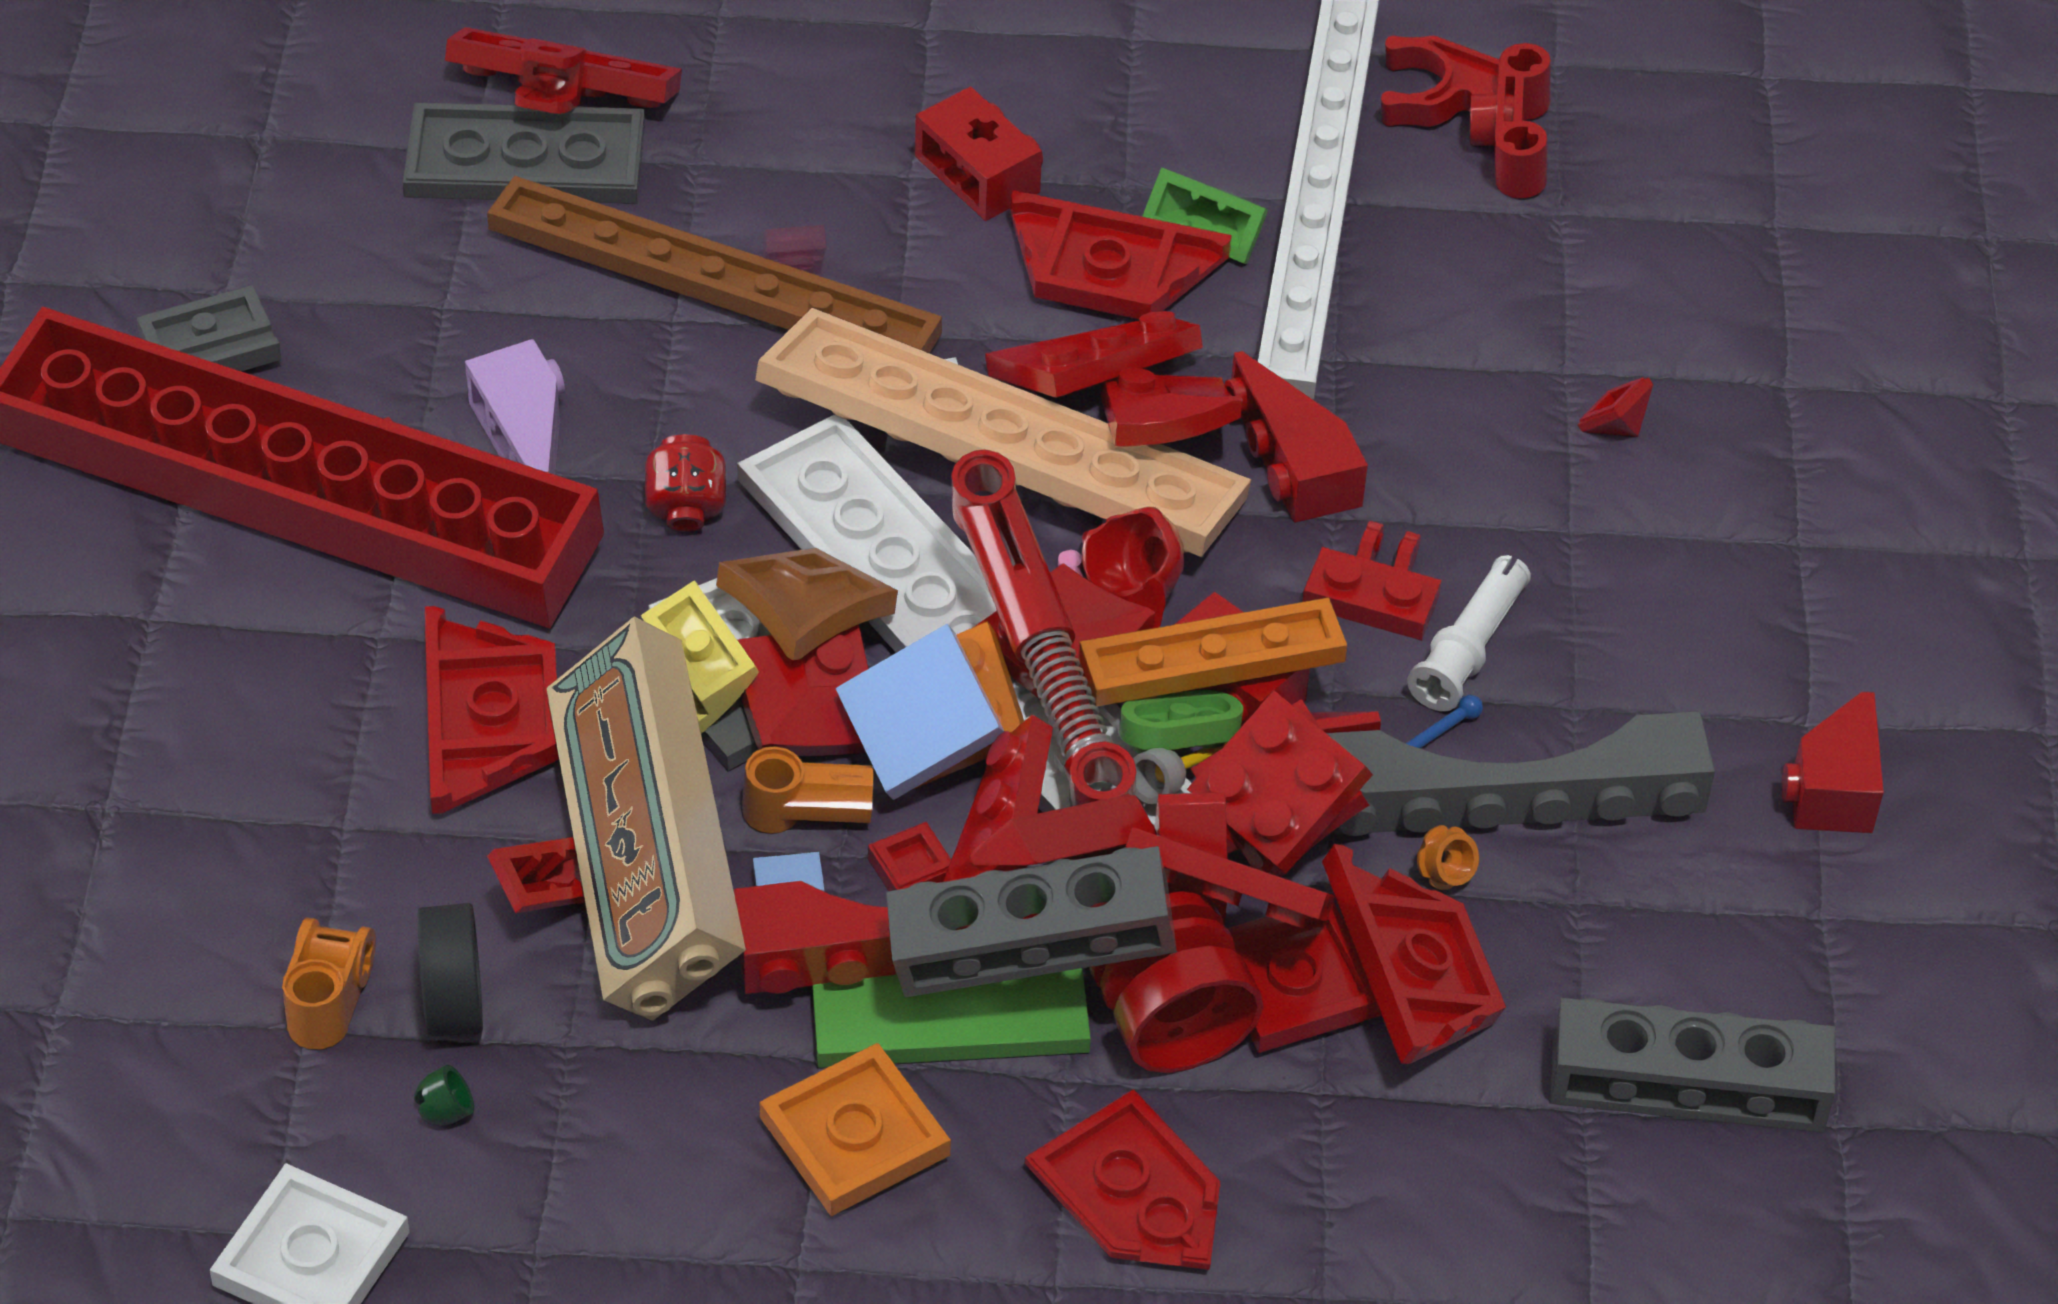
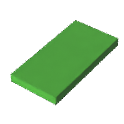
(974, 1022)

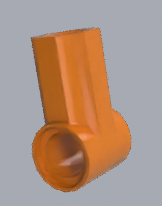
(785, 790)

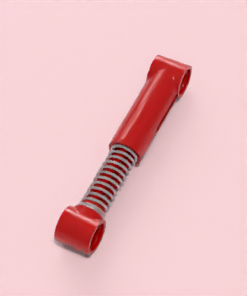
(1036, 622)

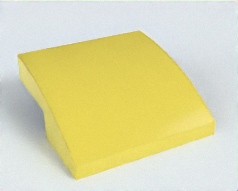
(714, 658)

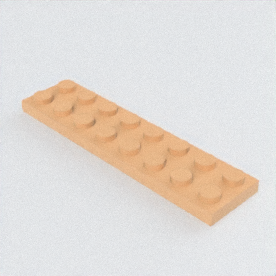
(964, 411)

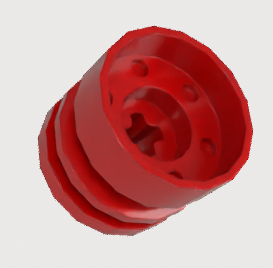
(1185, 1003)

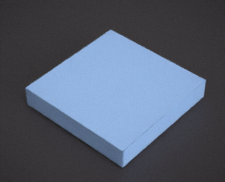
(920, 711)

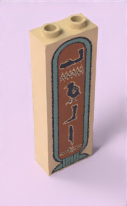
(644, 820)

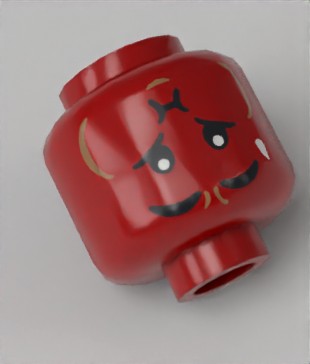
(685, 482)

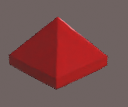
(1619, 410)

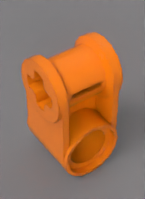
(325, 982)

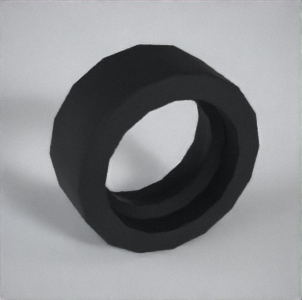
(449, 969)

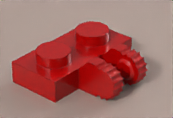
(1374, 591)

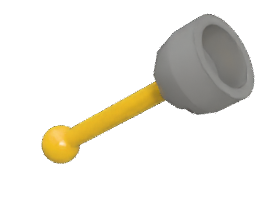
(1164, 771)

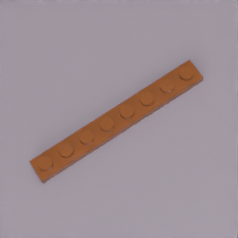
(696, 264)

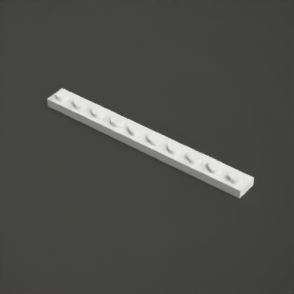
(1318, 193)

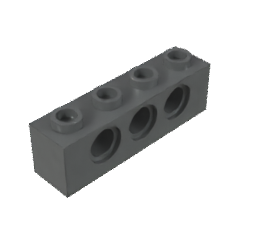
(1060, 938)
(1738, 1073)

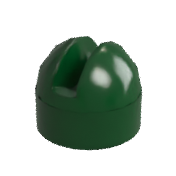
(444, 1097)

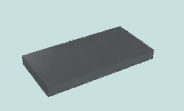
(480, 148)

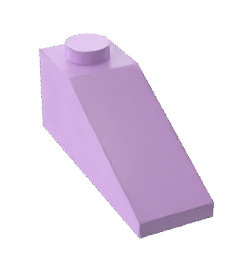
(518, 403)

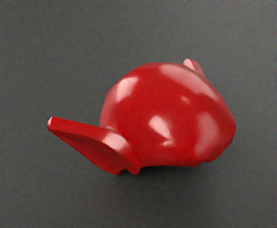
(1135, 558)

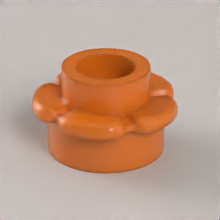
(1460, 857)

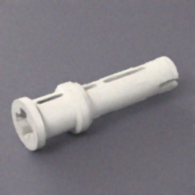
(1460, 648)

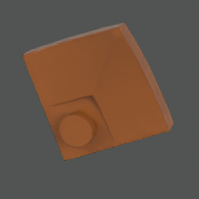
(805, 596)

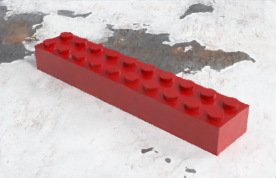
(298, 466)

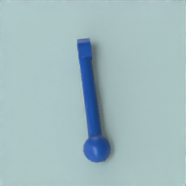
(1468, 707)

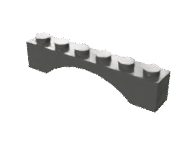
(1640, 770)

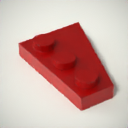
(1094, 356)
(1006, 792)
(1230, 880)

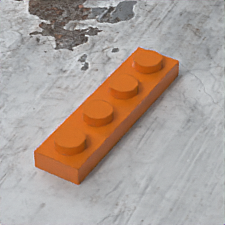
(1212, 651)

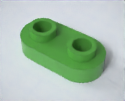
(1180, 720)

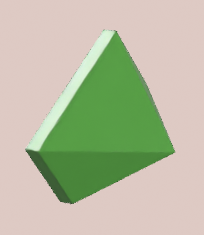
(1205, 207)

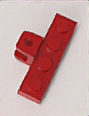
(559, 73)

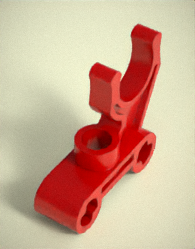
(1495, 93)

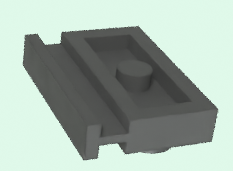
(219, 328)

